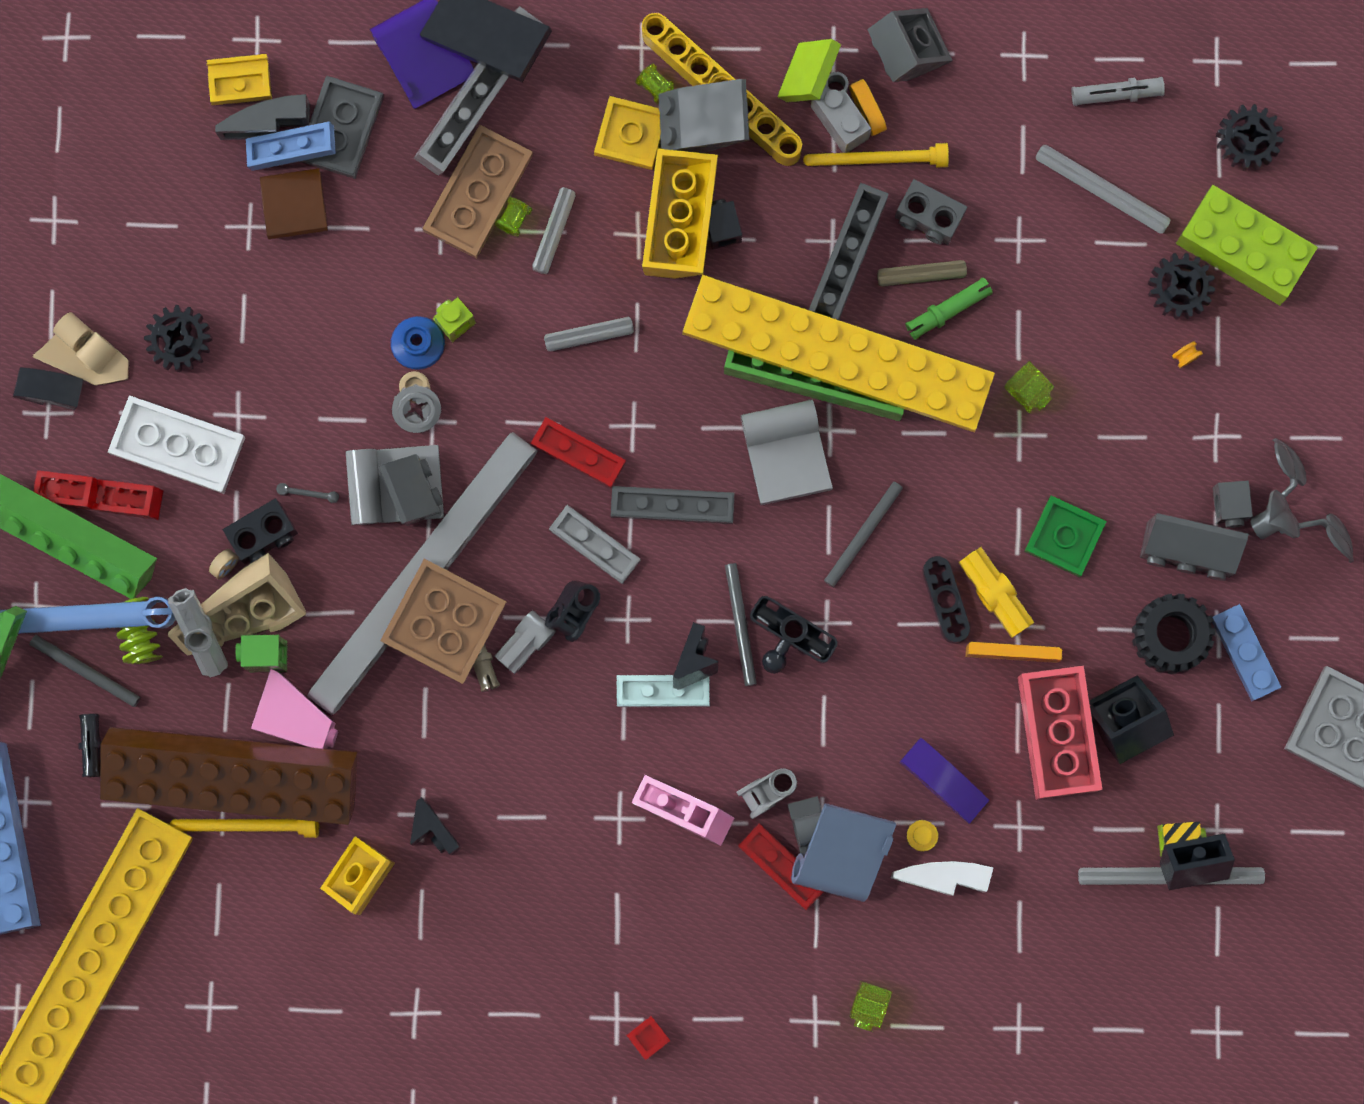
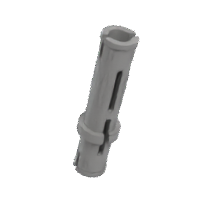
(1152, 87)

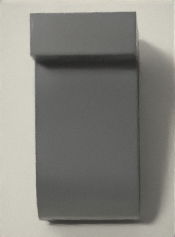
(804, 819)

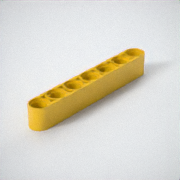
(715, 73)

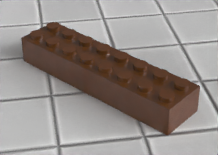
(228, 775)

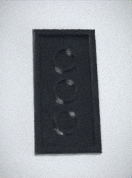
(487, 35)

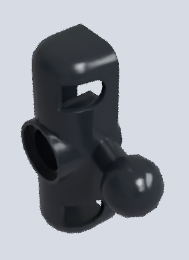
(775, 660)

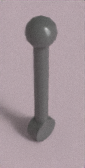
(282, 489)

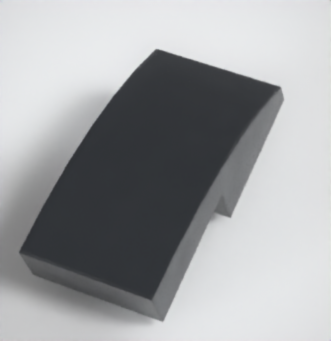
(48, 386)

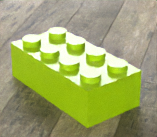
(1246, 245)

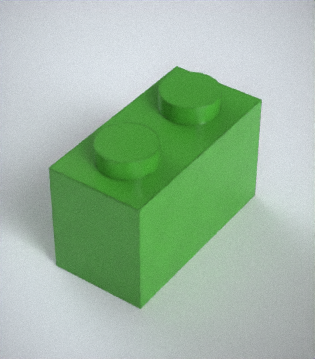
(262, 653)

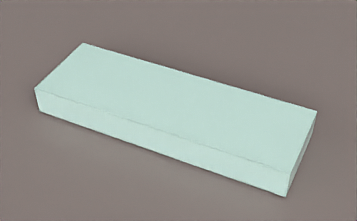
(659, 692)

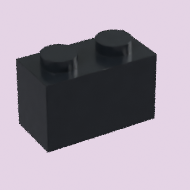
(1197, 861)

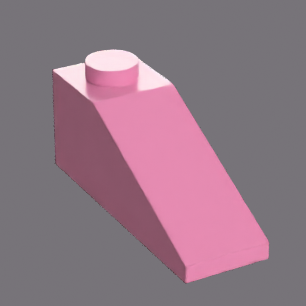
(683, 810)

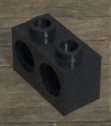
(257, 524)

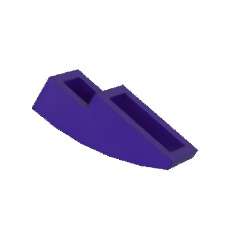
(944, 780)

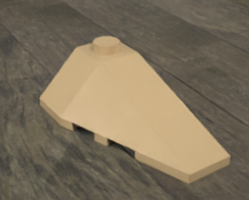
(249, 603)

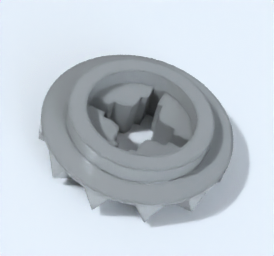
(412, 421)

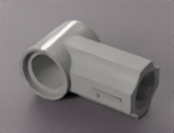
(529, 636)

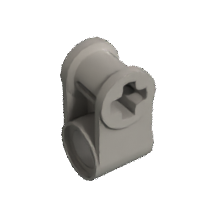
(766, 792)

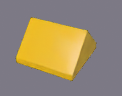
(357, 876)

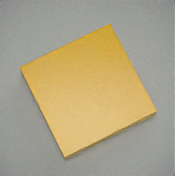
(629, 133)

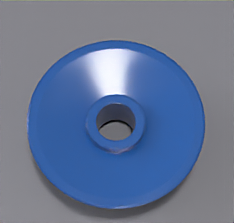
(424, 354)

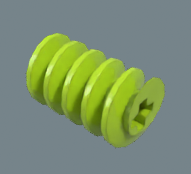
(138, 642)

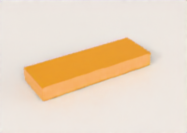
(1014, 652)

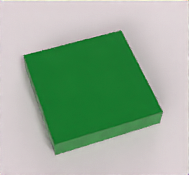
(1065, 536)

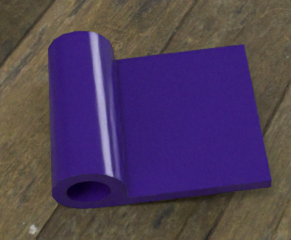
(419, 65)

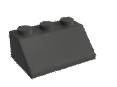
(1193, 546)

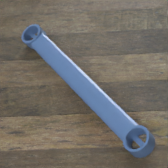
(95, 616)

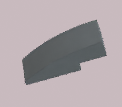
(266, 118)

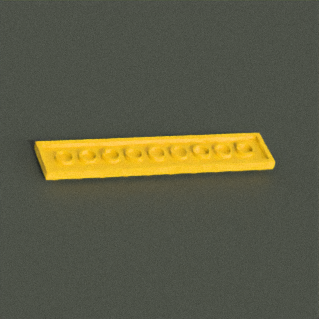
(838, 353)
(90, 959)

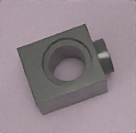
(1232, 503)

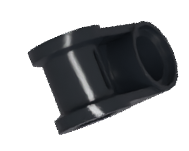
(572, 611)

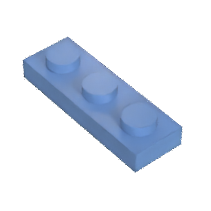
(290, 146)
(1245, 652)

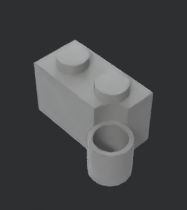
(841, 115)

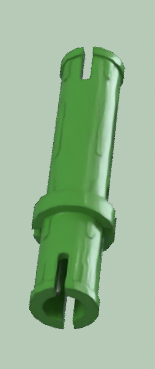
(949, 308)

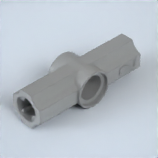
(192, 620)

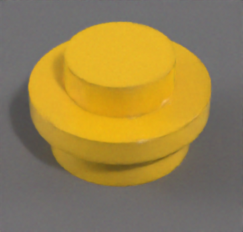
(922, 835)

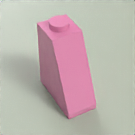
(292, 716)

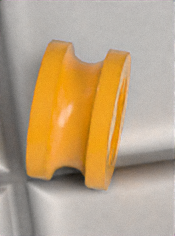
(1187, 354)

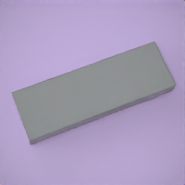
(594, 544)

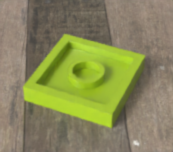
(809, 70)

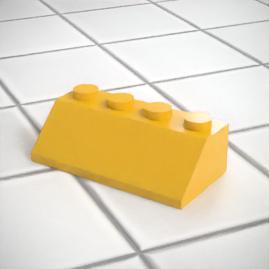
(679, 214)

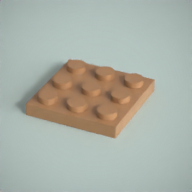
(443, 621)

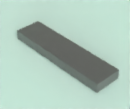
(672, 505)

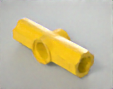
(996, 592)

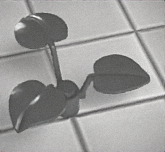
(1279, 515)

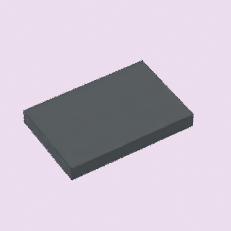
(353, 114)

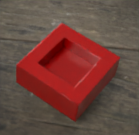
(648, 1037)

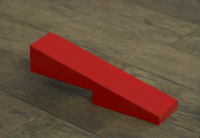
(99, 495)

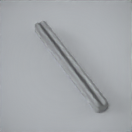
(1103, 189)

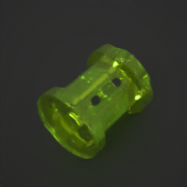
(654, 82)
(513, 216)

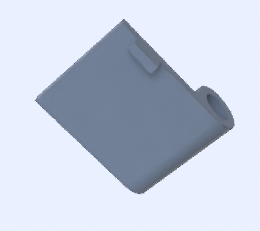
(844, 853)

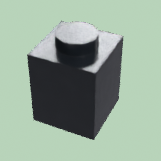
(724, 224)

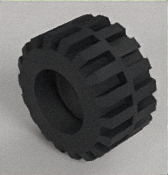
(1196, 621)

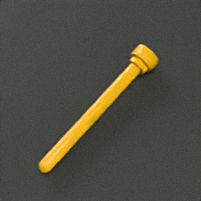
(935, 155)
(309, 829)

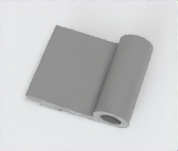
(786, 452)
(367, 489)

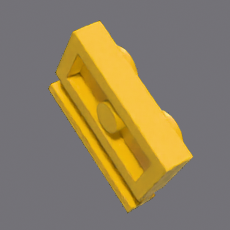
(239, 79)

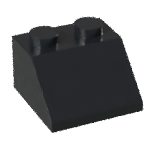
(1130, 719)

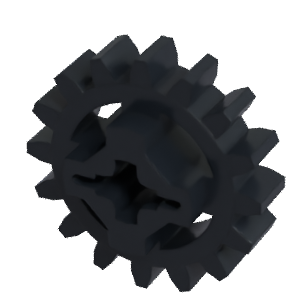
(1261, 137)
(1175, 276)
(180, 327)

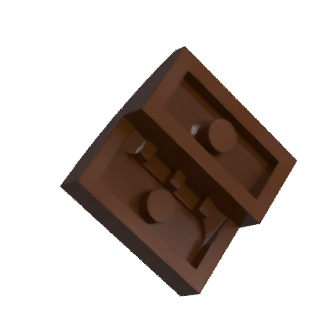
(293, 203)

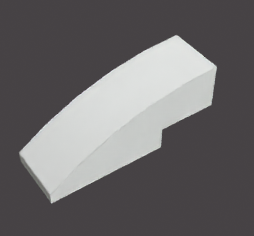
(945, 875)

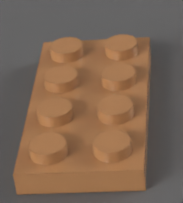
(478, 191)

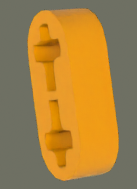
(867, 106)

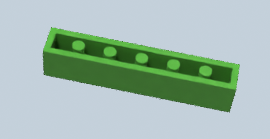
(780, 378)
(73, 540)

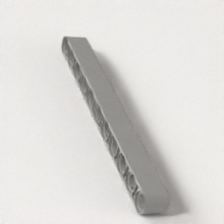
(441, 549)

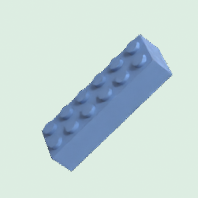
(17, 892)

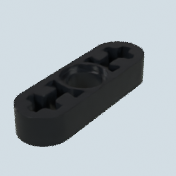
(932, 580)

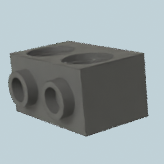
(934, 205)

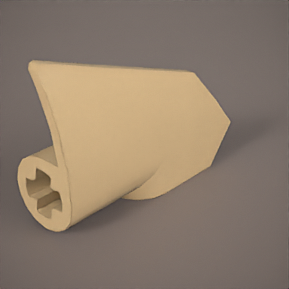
(83, 353)

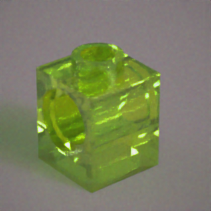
(1030, 388)
(869, 1006)

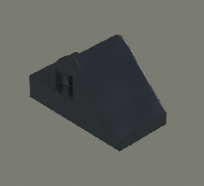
(693, 664)
(426, 822)

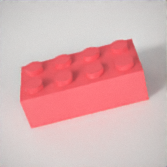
(1059, 732)

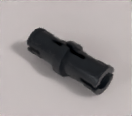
(90, 745)

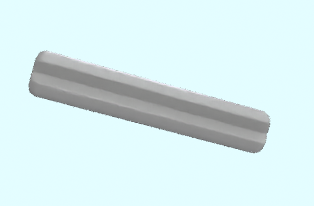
(554, 230)
(589, 334)

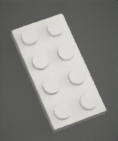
(176, 444)

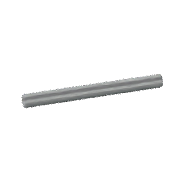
(1154, 875)

